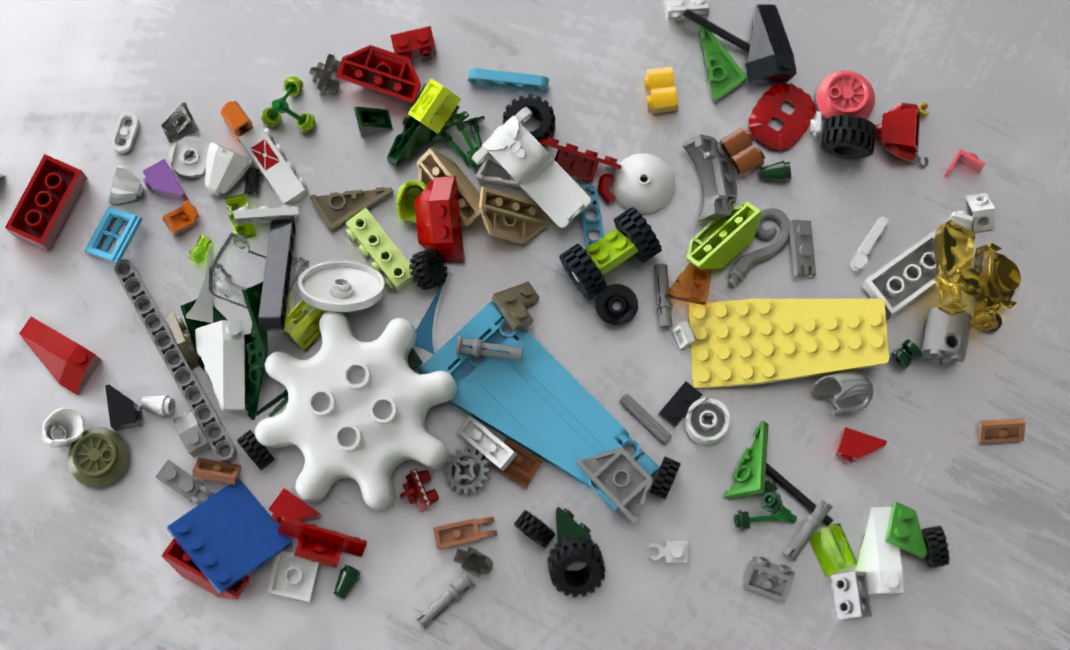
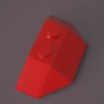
(381, 72)
(439, 219)
(185, 567)

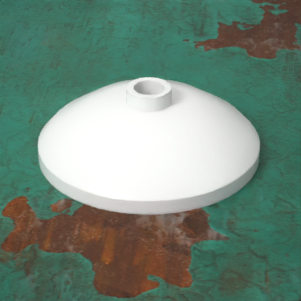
(644, 196)

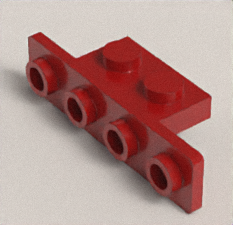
(578, 163)
(319, 543)

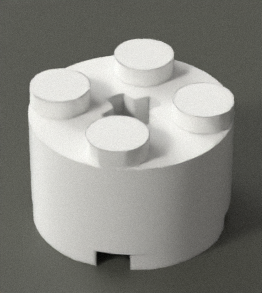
(709, 409)

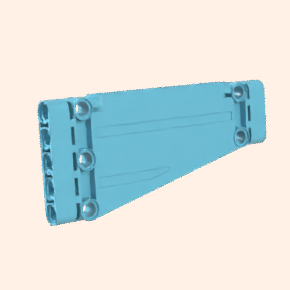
(532, 399)

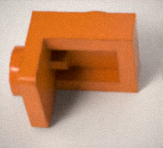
(181, 218)

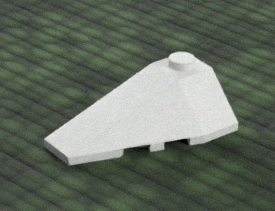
(879, 558)

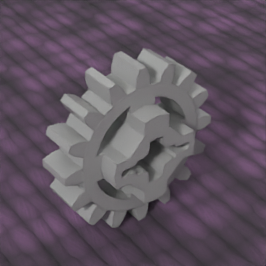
(472, 465)

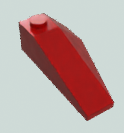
(62, 357)

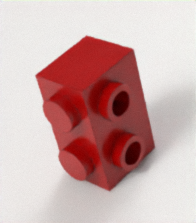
(414, 43)

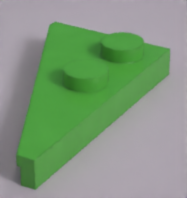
(721, 68)
(752, 467)

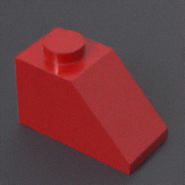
(857, 445)
(292, 507)

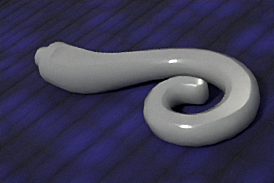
(743, 264)

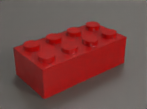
(46, 202)

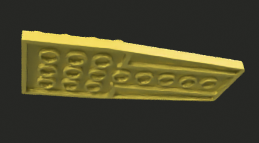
(784, 339)

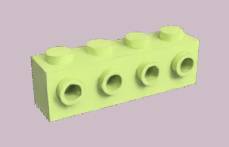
(381, 249)

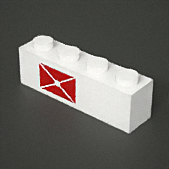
(273, 166)

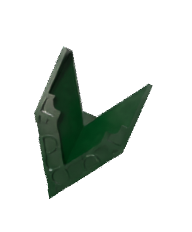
(255, 345)

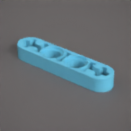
(508, 80)
(596, 224)

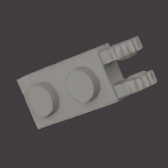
(182, 482)

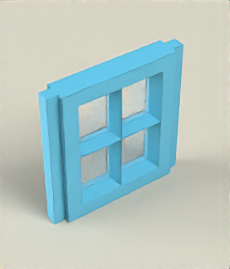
(113, 235)

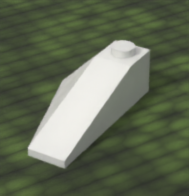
(223, 355)

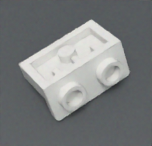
(676, 8)

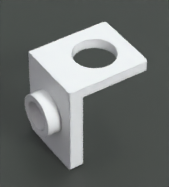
(816, 126)
(981, 207)

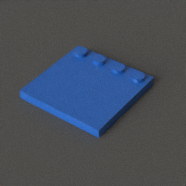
(229, 536)

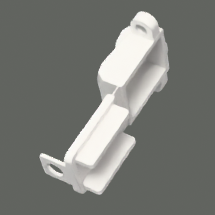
(534, 170)

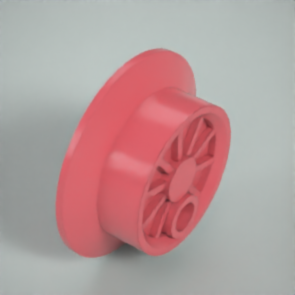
(845, 95)

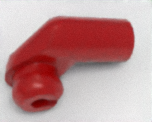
(604, 184)

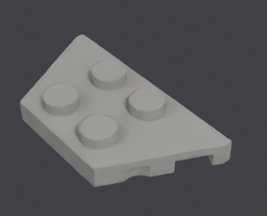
(619, 480)

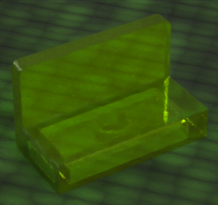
(833, 549)

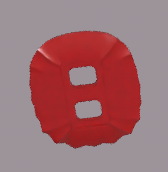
(794, 124)

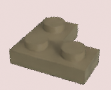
(513, 302)

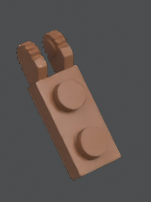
(462, 532)

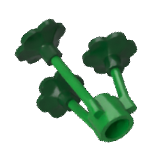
(458, 121)

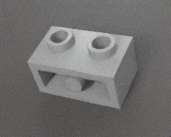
(851, 595)

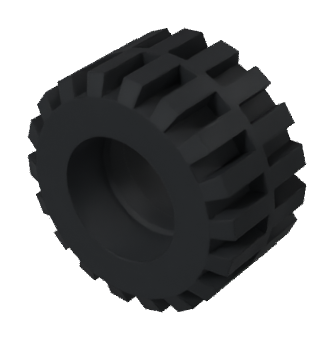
(539, 109)
(848, 137)
(577, 581)

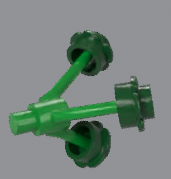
(772, 503)

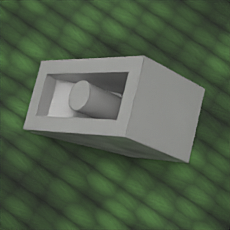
(191, 434)

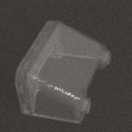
(240, 268)

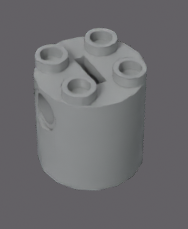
(946, 337)

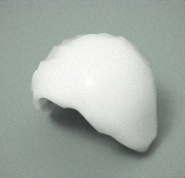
(62, 427)

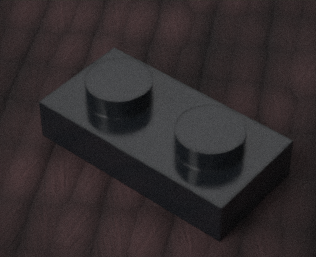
(679, 404)

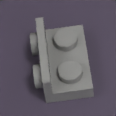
(769, 578)

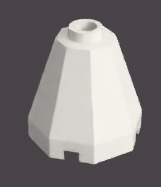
(224, 168)

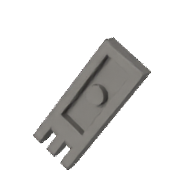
(802, 248)

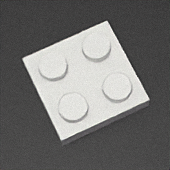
(293, 577)

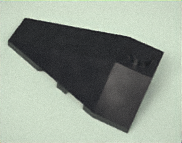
(769, 52)

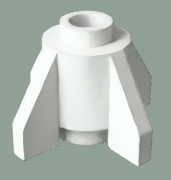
(124, 186)

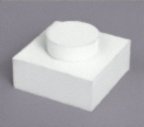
(684, 335)

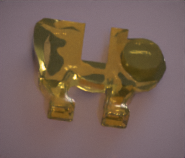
(990, 281)

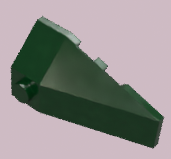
(412, 137)

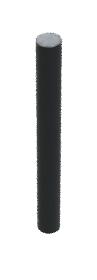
(716, 30)
(794, 492)

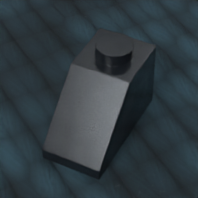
(122, 410)

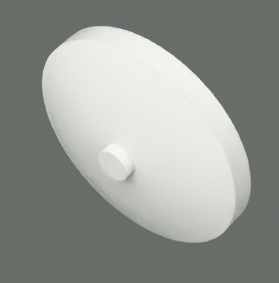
(341, 286)

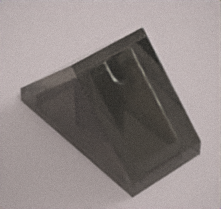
(179, 124)

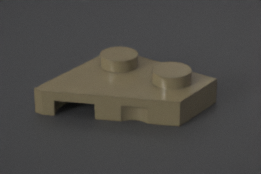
(183, 339)

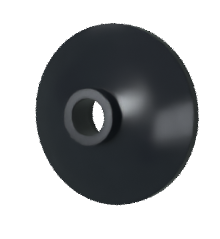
(619, 295)

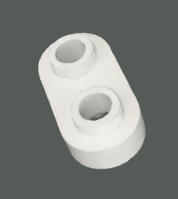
(124, 133)

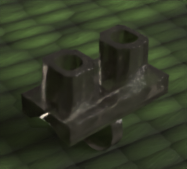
(326, 84)
(474, 561)

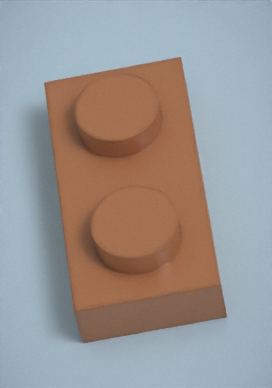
(1001, 431)
(216, 471)

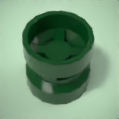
(906, 354)

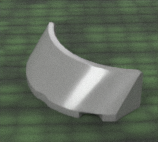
(715, 176)

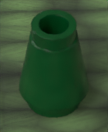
(778, 171)
(346, 581)

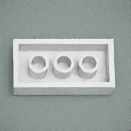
(904, 277)

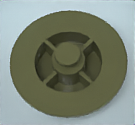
(98, 457)

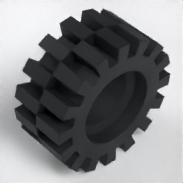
(428, 269)
(255, 450)
(665, 477)
(534, 529)
(936, 546)

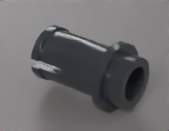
(252, 179)

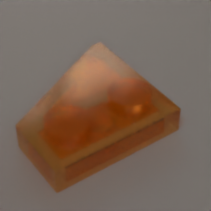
(691, 285)

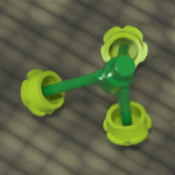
(272, 115)

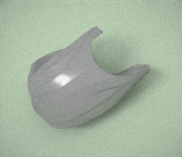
(845, 390)

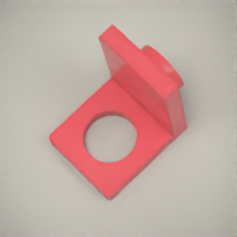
(968, 159)

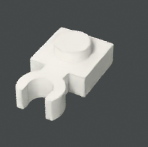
(674, 552)

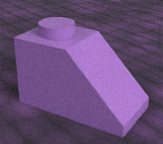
(163, 181)

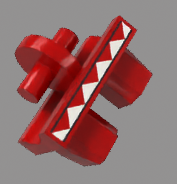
(416, 492)

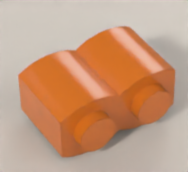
(236, 119)

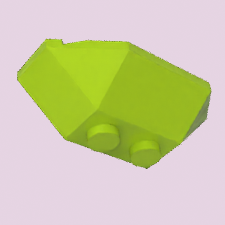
(724, 238)

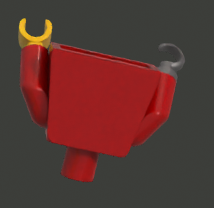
(901, 131)

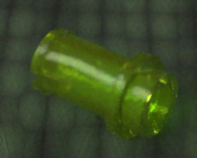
(199, 249)

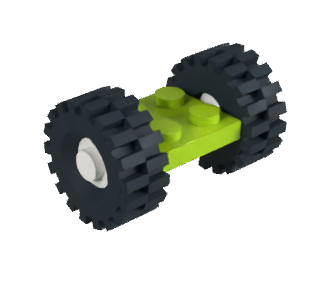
(631, 238)

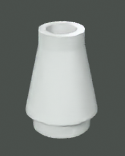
(158, 404)

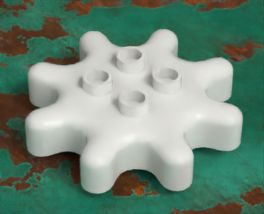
(356, 410)

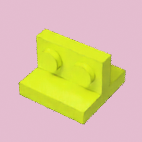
(434, 106)
(303, 324)

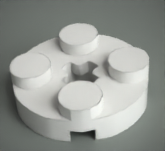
(183, 148)

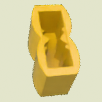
(662, 90)

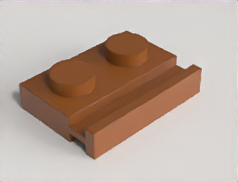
(522, 467)

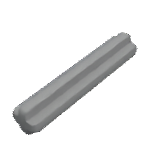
(645, 418)

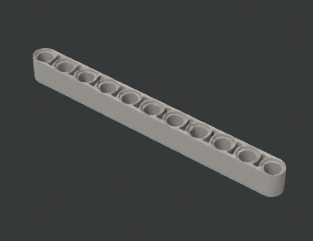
(170, 351)

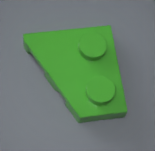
(905, 530)

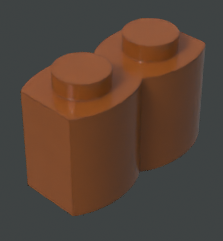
(742, 152)

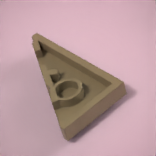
(341, 207)

